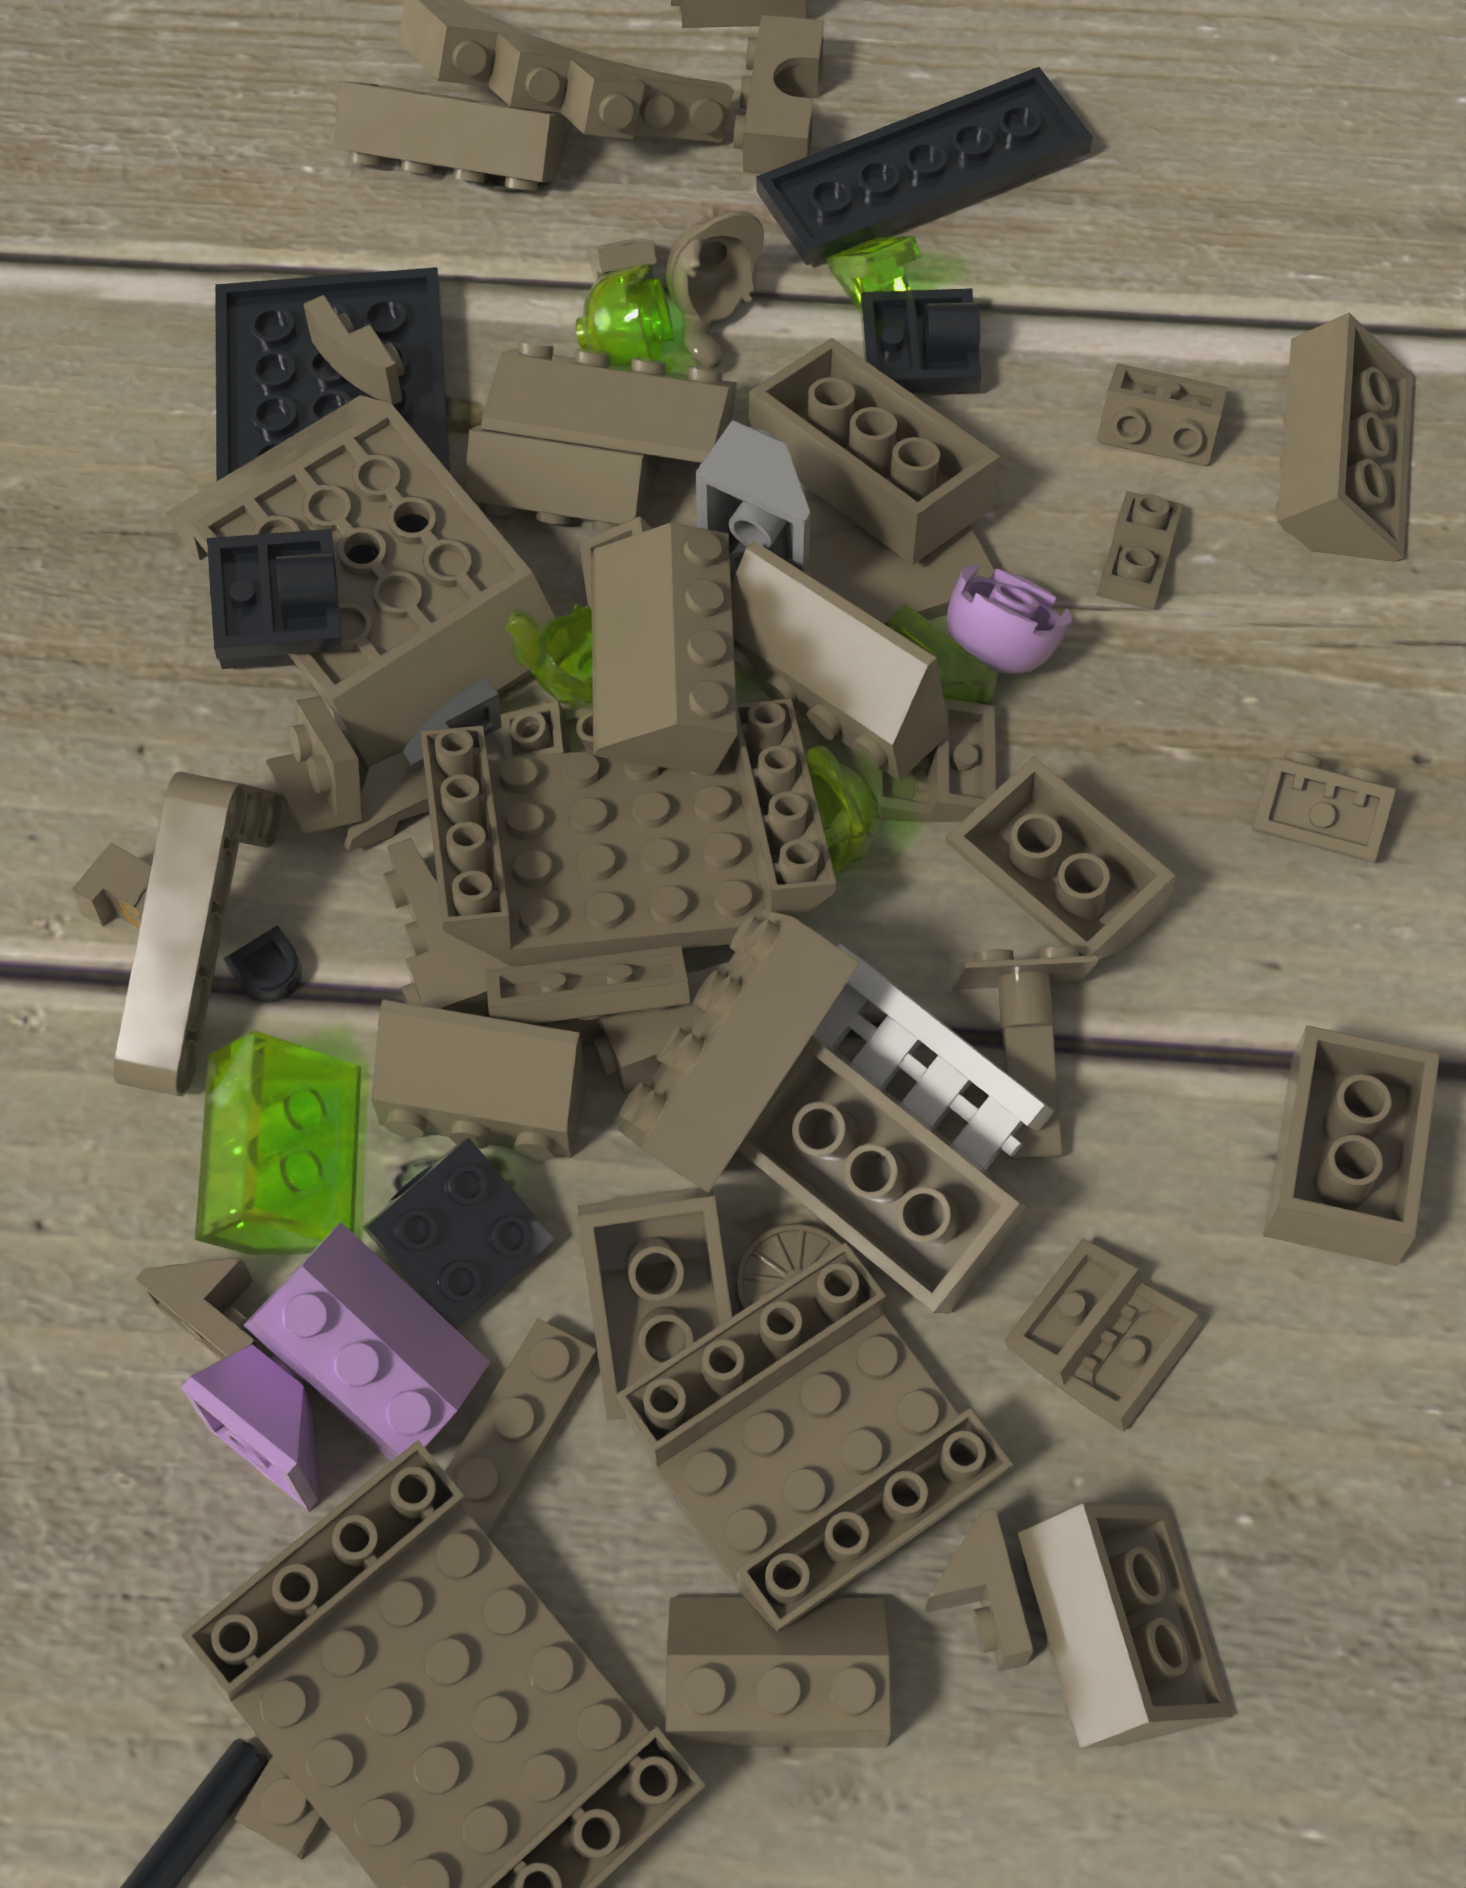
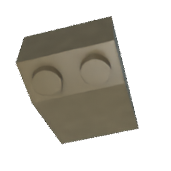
(651, 1281)

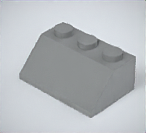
(754, 495)

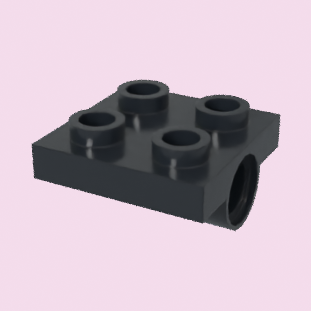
(923, 338)
(274, 594)
(458, 1232)

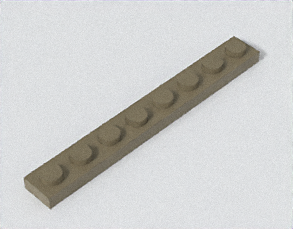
(490, 1474)

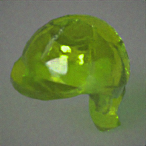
(557, 653)
(846, 809)

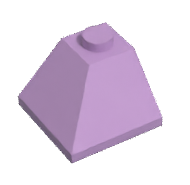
(262, 1416)

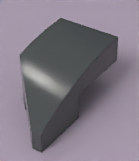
(471, 707)

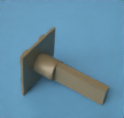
(1028, 1025)

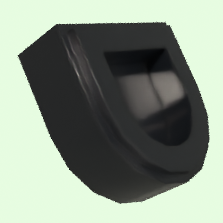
(266, 967)

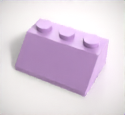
(368, 1344)

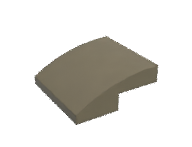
(951, 777)
(1103, 1334)

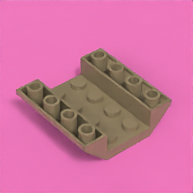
(808, 1439)

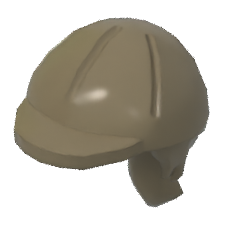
(710, 274)

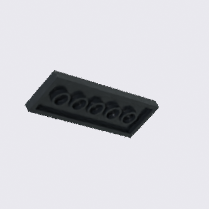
(923, 165)

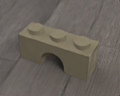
(779, 93)

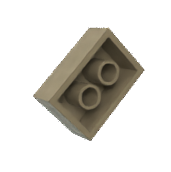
(1352, 1146)

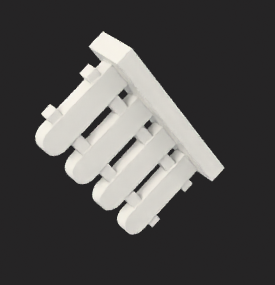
(949, 1075)

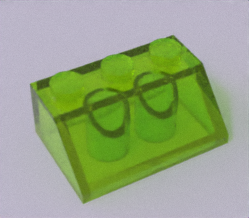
(277, 1147)

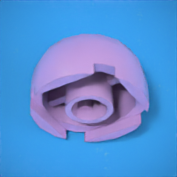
(1005, 620)

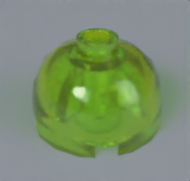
(626, 317)

